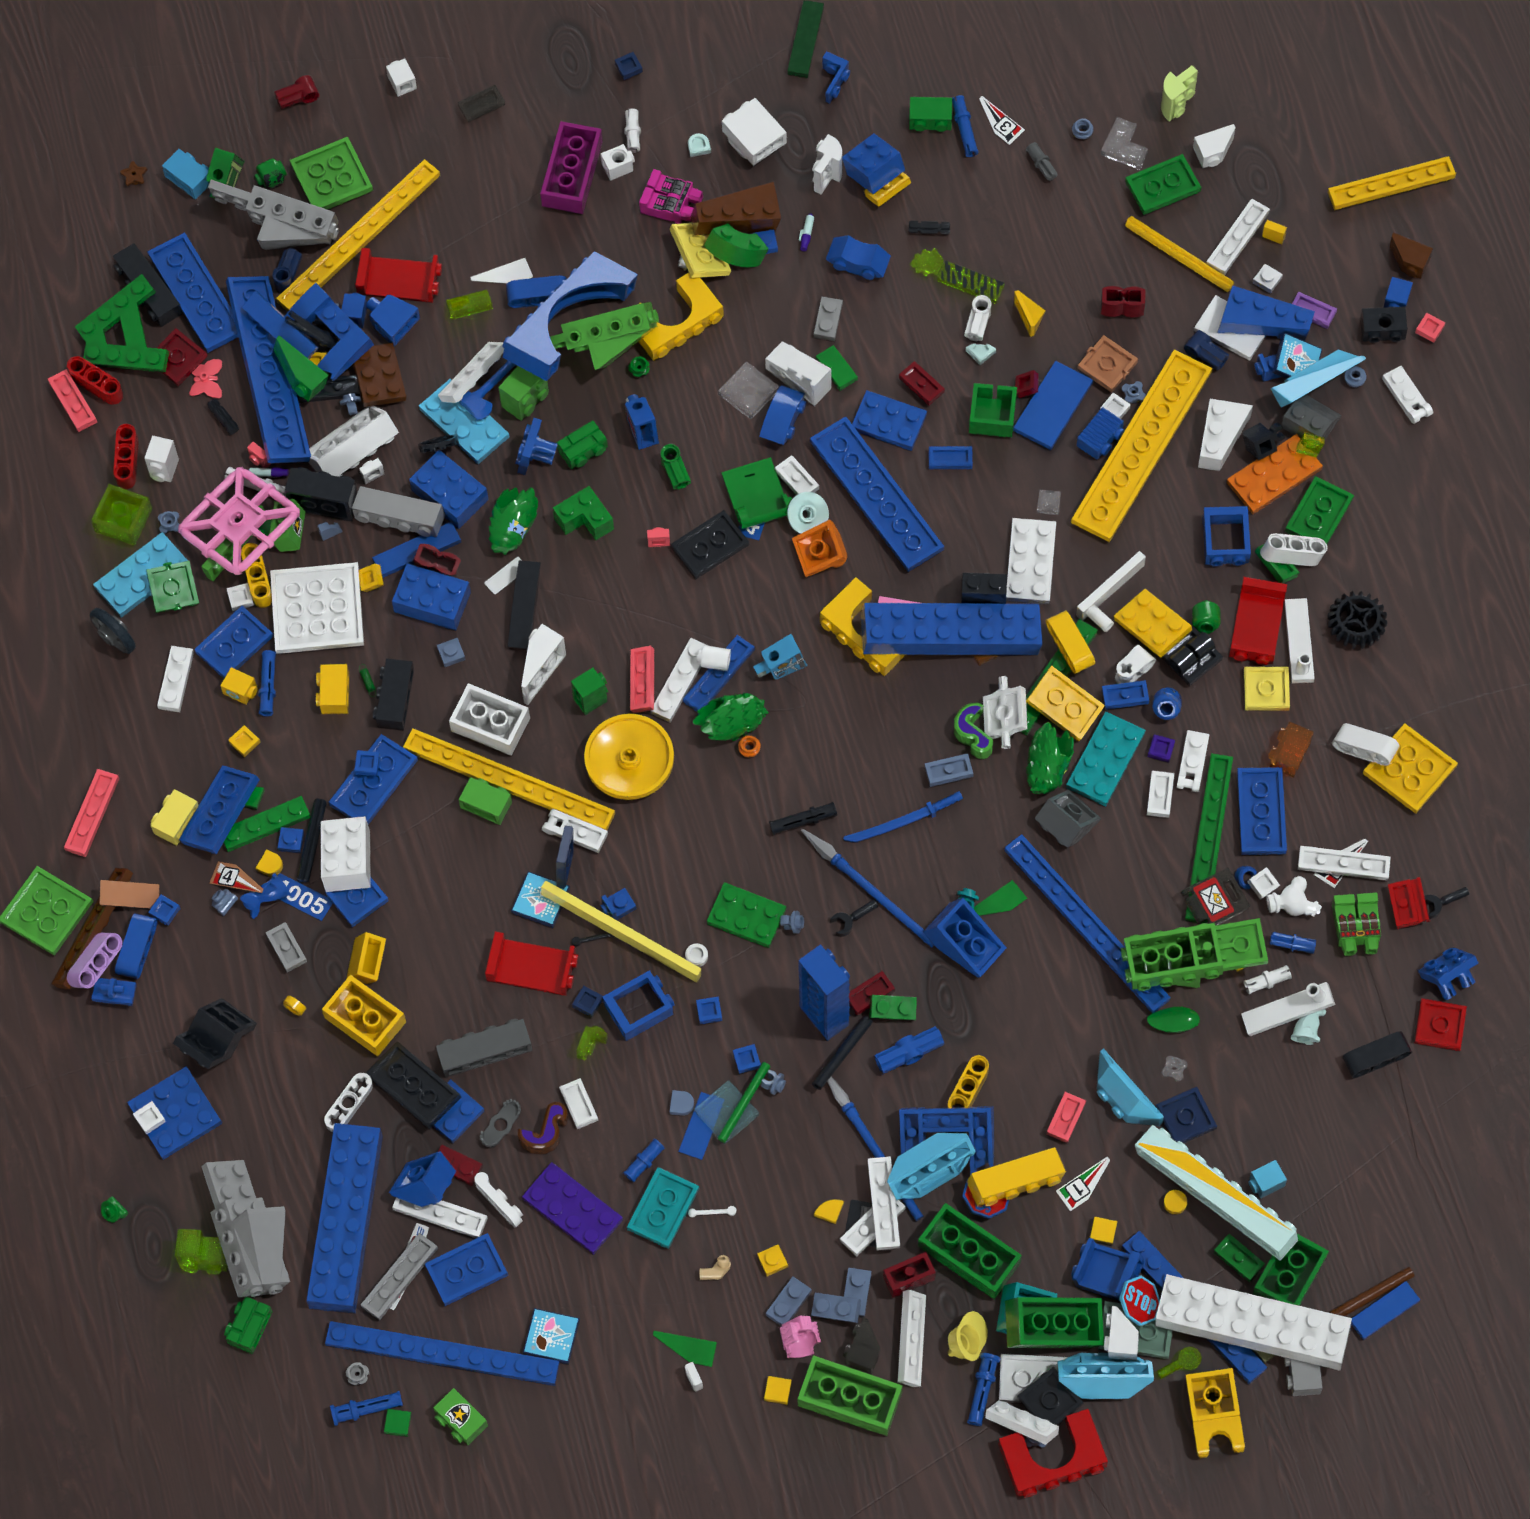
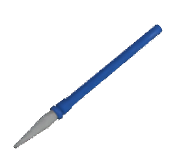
(829, 853)
(853, 1115)

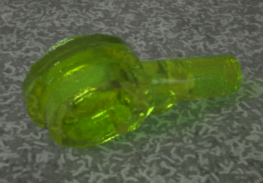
(1188, 1358)

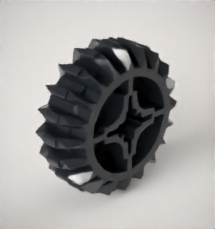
(1352, 605)

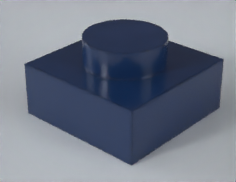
(628, 65)
(587, 1001)

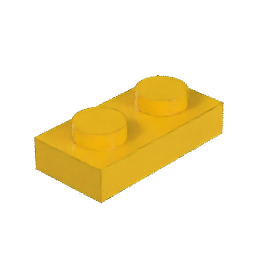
(889, 190)

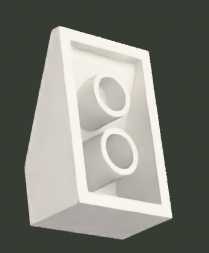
(543, 656)

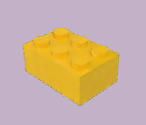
(364, 1015)

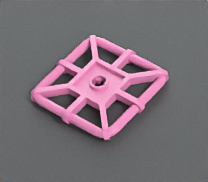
(238, 532)

